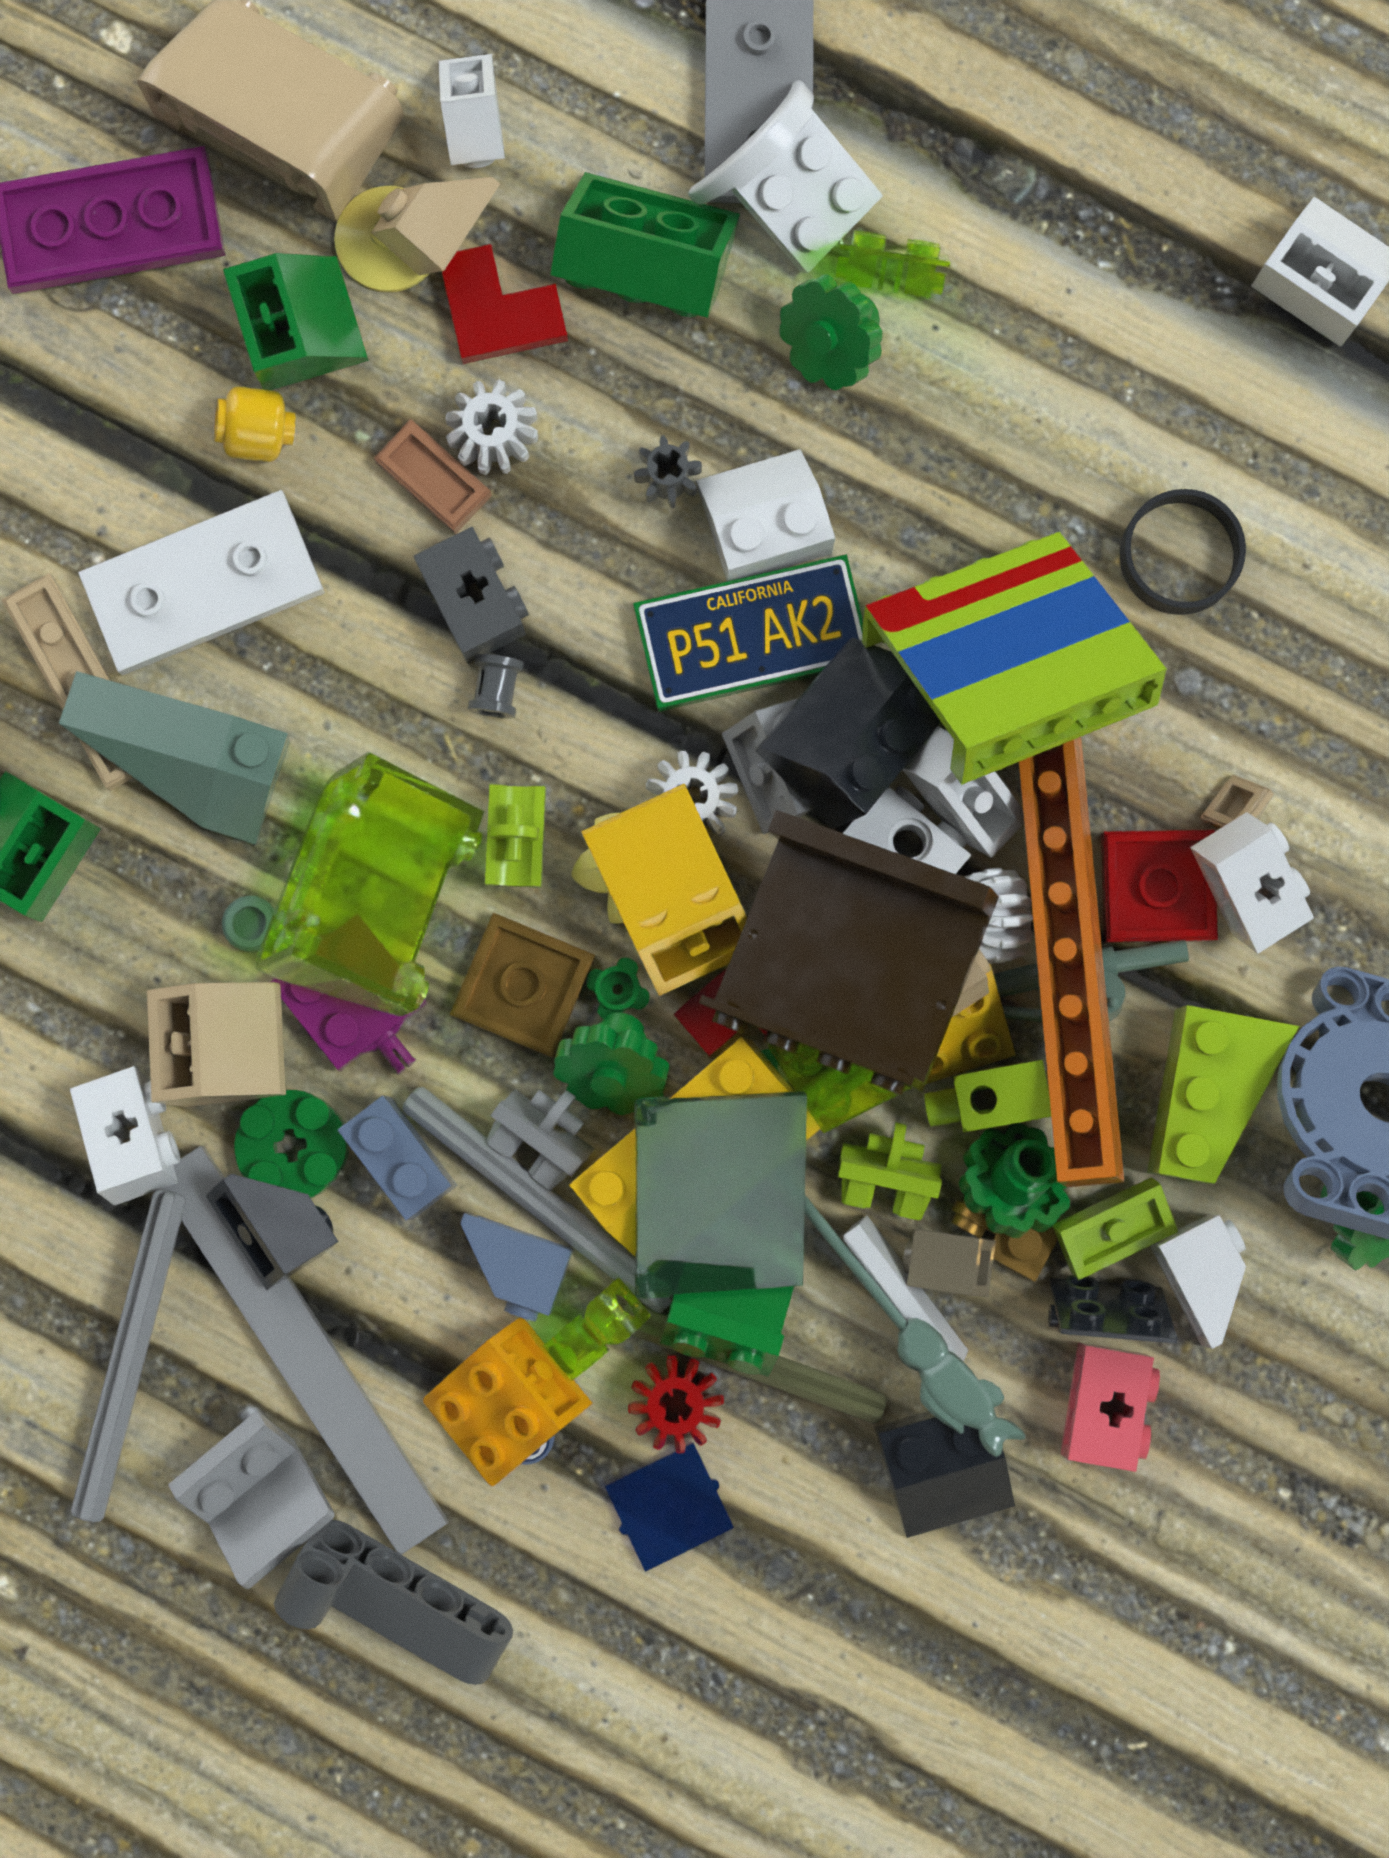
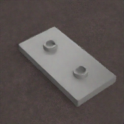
(749, 69)

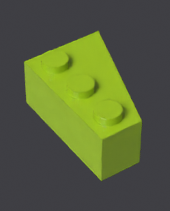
(1211, 1088)

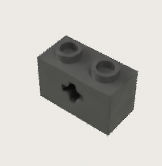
(453, 567)

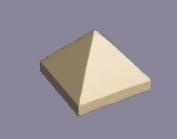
(1236, 799)

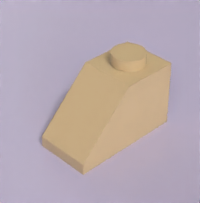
(431, 220)

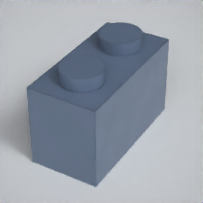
(397, 1157)

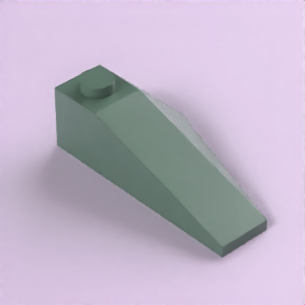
(191, 756)

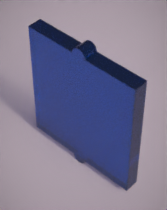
(669, 1507)

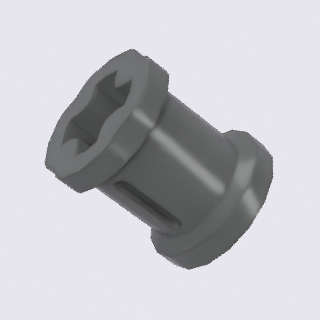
(495, 686)

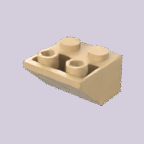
(215, 1043)

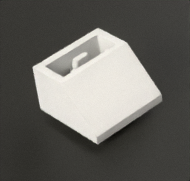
(1325, 271)

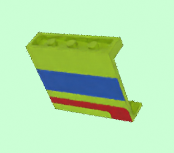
(1017, 654)

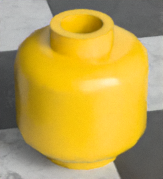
(253, 424)

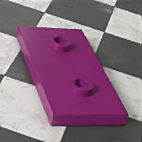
(109, 220)

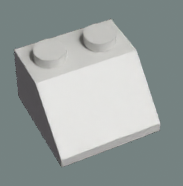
(766, 516)

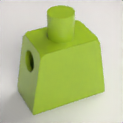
(1020, 1094)

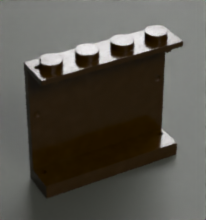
(853, 954)

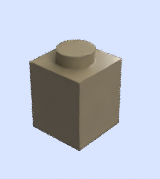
(949, 1263)

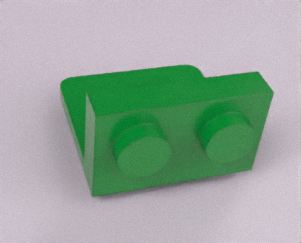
(730, 1326)

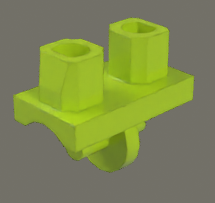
(515, 836)
(893, 1165)

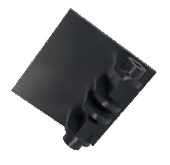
(1111, 1310)

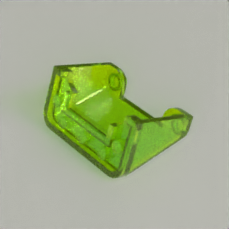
(368, 886)

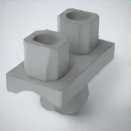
(546, 1128)

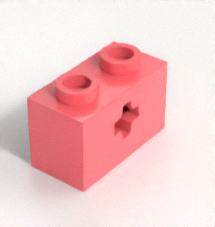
(1087, 1430)

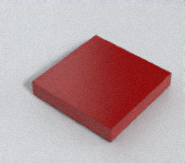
(1155, 888)

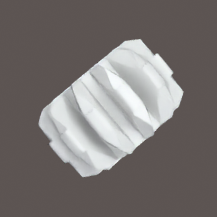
(504, 440)
(705, 781)
(1011, 920)

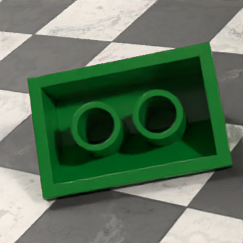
(643, 245)

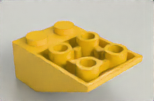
(669, 888)

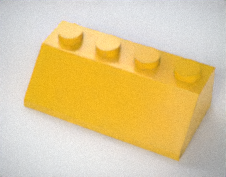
(610, 1183)

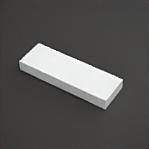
(889, 1274)

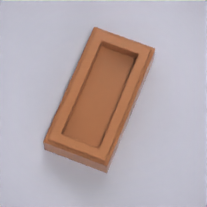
(433, 476)

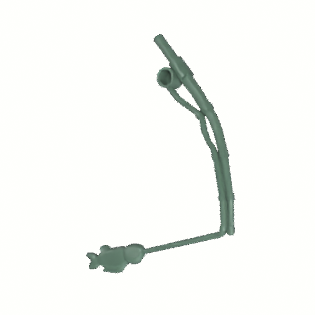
(947, 1383)

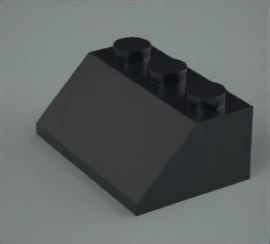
(850, 733)

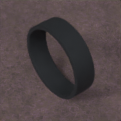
(1214, 507)

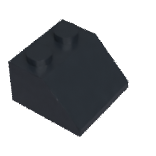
(941, 1473)

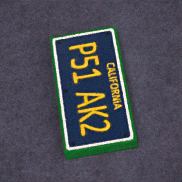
(748, 631)

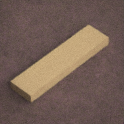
(60, 651)

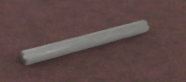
(526, 1191)
(128, 1355)

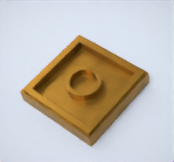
(523, 985)

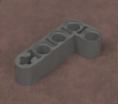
(394, 1599)

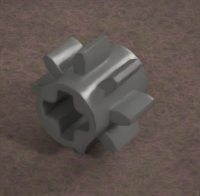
(665, 457)

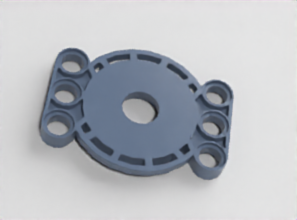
(1324, 1106)

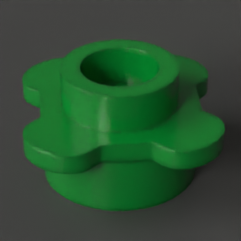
(624, 974)

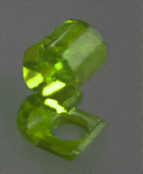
(605, 1322)

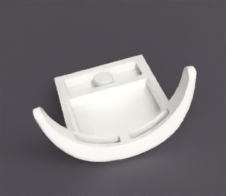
(795, 181)

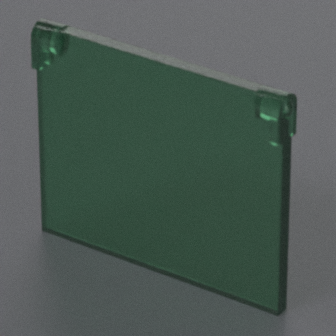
(719, 1193)

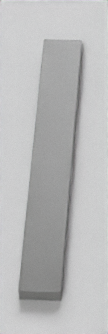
(312, 1370)

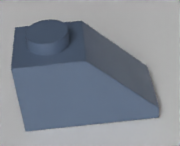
(518, 1265)

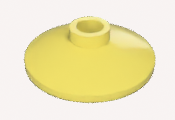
(363, 254)

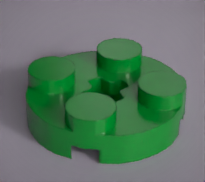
(311, 1119)

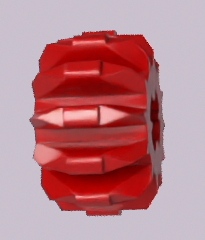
(694, 1398)

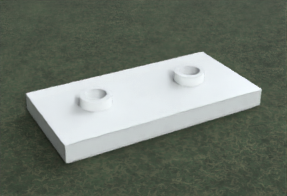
(201, 582)

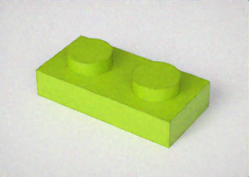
(1115, 1228)

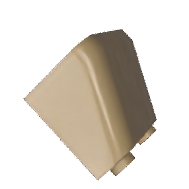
(274, 100)

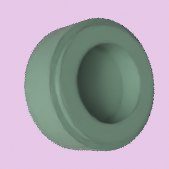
(247, 922)

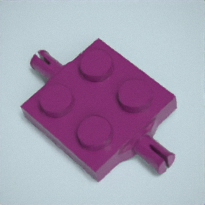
(346, 1028)

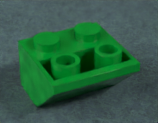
(295, 317)
(37, 847)

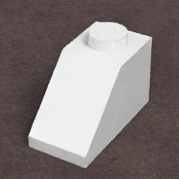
(471, 111)
(1204, 1273)

